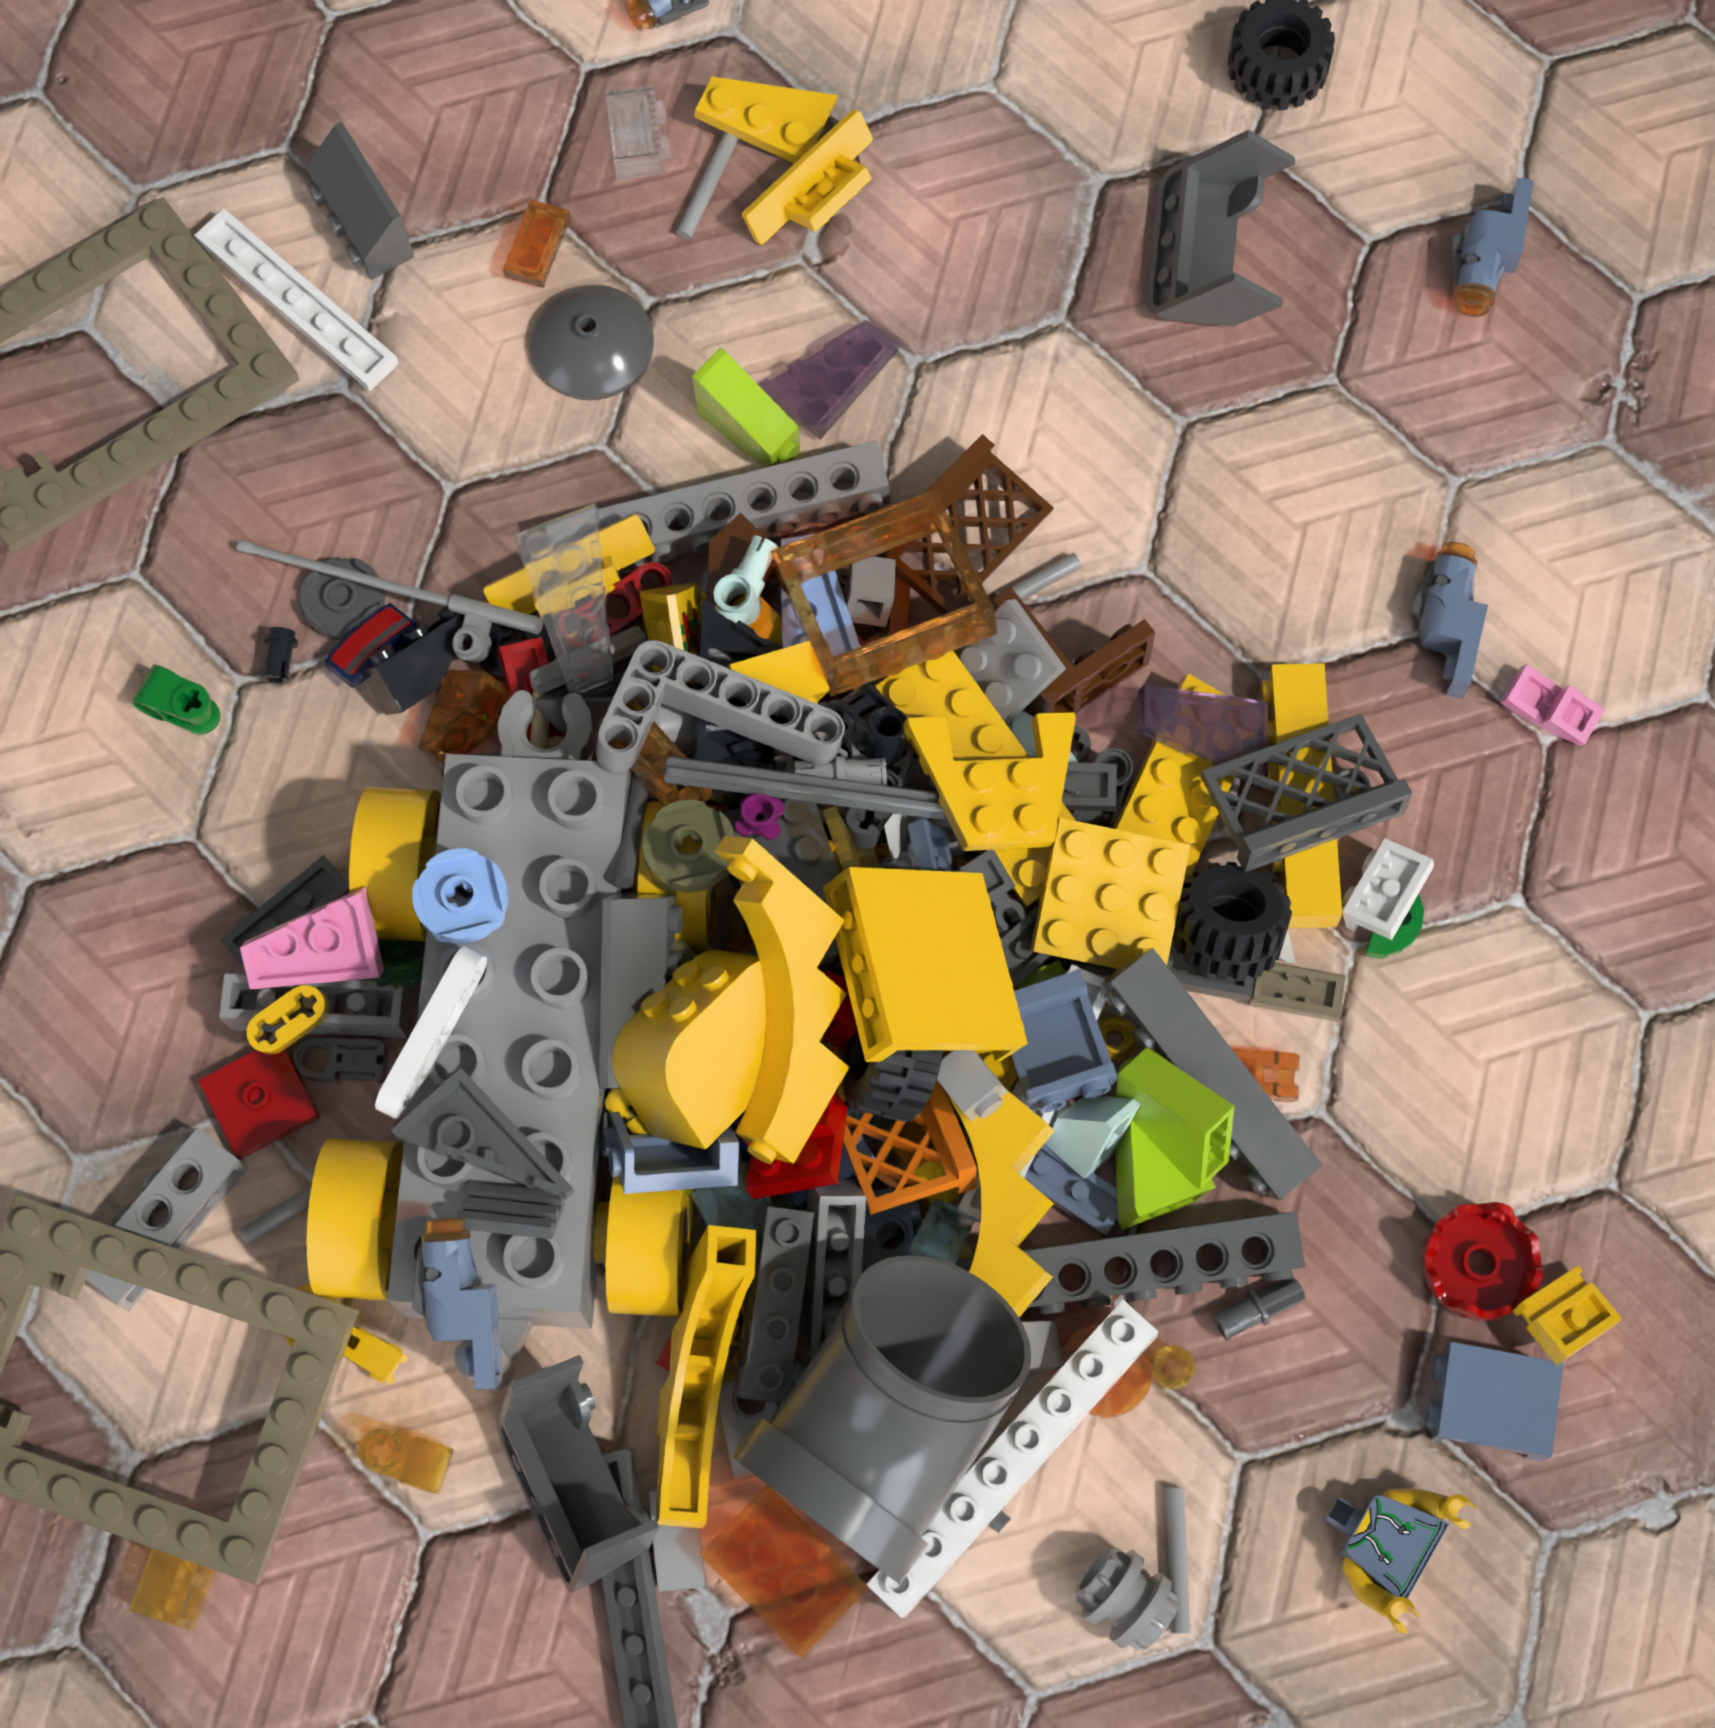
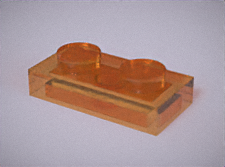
(536, 243)

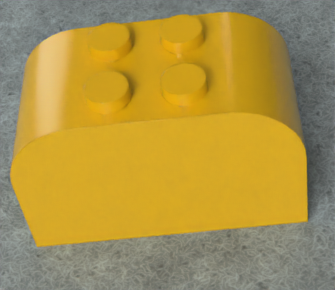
(695, 1048)

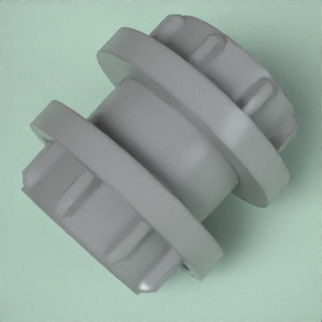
(1127, 1599)

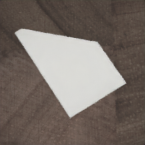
(896, 834)

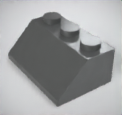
(357, 205)

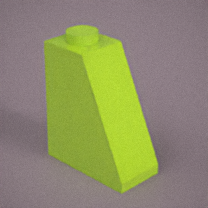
(744, 411)
(1178, 1115)
(1149, 1181)

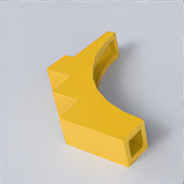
(700, 1343)

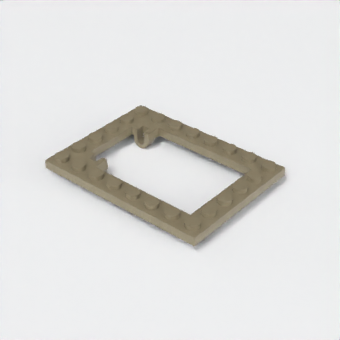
(50, 498)
(54, 1253)

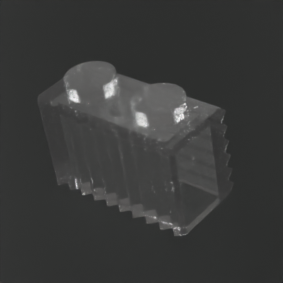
(636, 134)

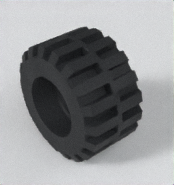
(1273, 79)
(1231, 921)
(892, 1087)

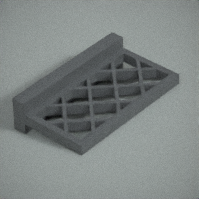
(1329, 818)

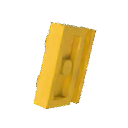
(1567, 1315)

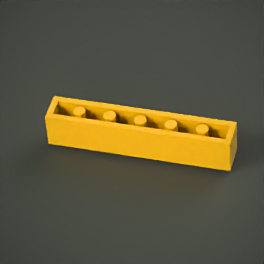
(1296, 707)

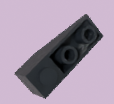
(414, 668)

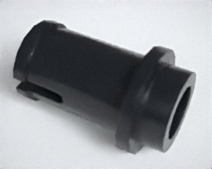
(278, 654)

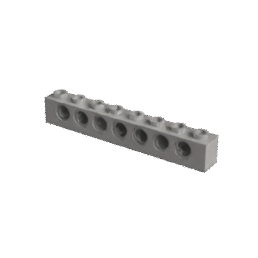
(738, 493)

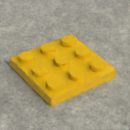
(1108, 894)

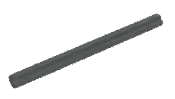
(802, 787)

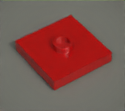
(258, 1100)

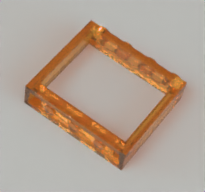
(867, 538)

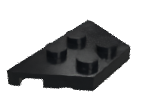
(724, 644)

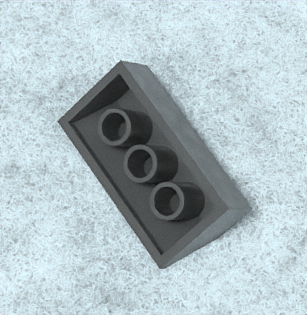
(635, 962)

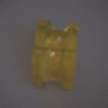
(1185, 1374)

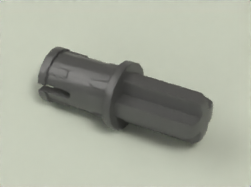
(1259, 1308)

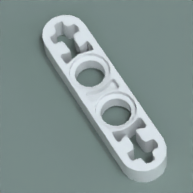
(431, 1033)

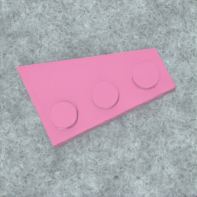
(317, 947)

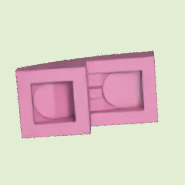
(1553, 708)

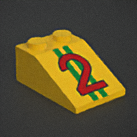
(672, 616)

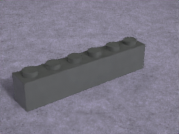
(1184, 1036)

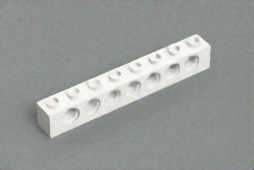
(1021, 1452)

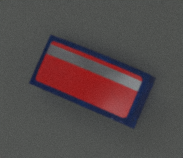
(378, 630)

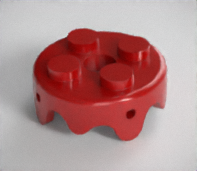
(1504, 1239)

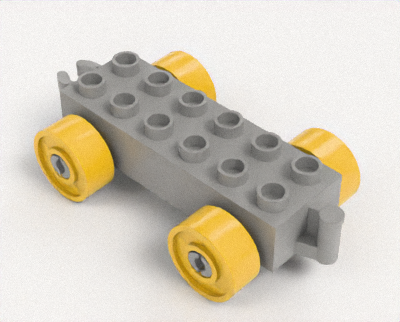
(522, 1038)

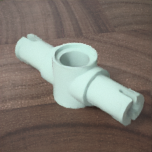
(747, 581)

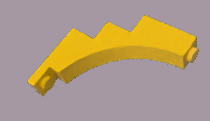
(790, 937)
(1008, 1201)

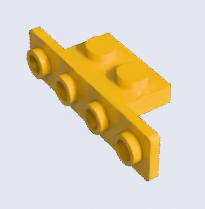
(815, 183)
(621, 546)

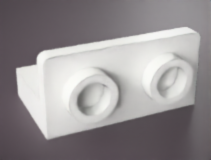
(1386, 889)

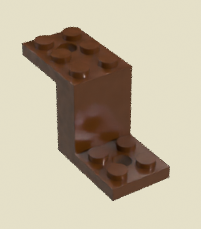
(1094, 670)

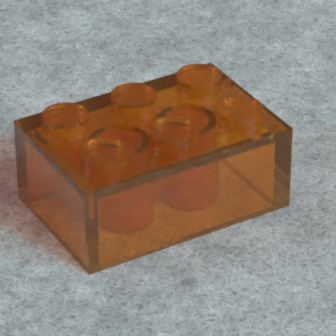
(785, 1572)

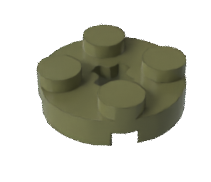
(666, 833)

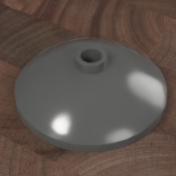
(593, 362)

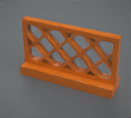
(949, 1152)

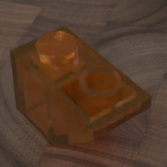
(463, 713)

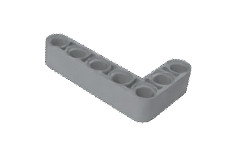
(711, 705)

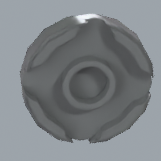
(337, 604)

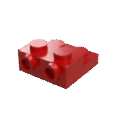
(815, 1165)

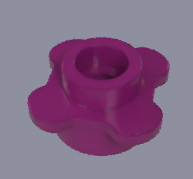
(763, 805)

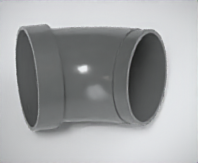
(893, 1407)

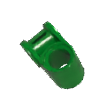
(176, 701)

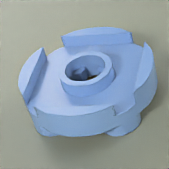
(438, 882)

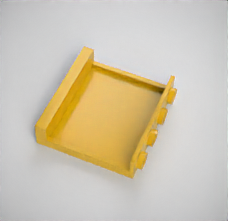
(924, 962)

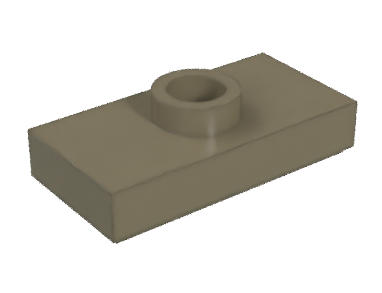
(1299, 991)

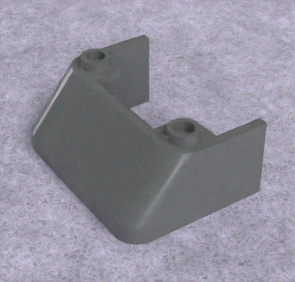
(1198, 229)
(566, 1476)

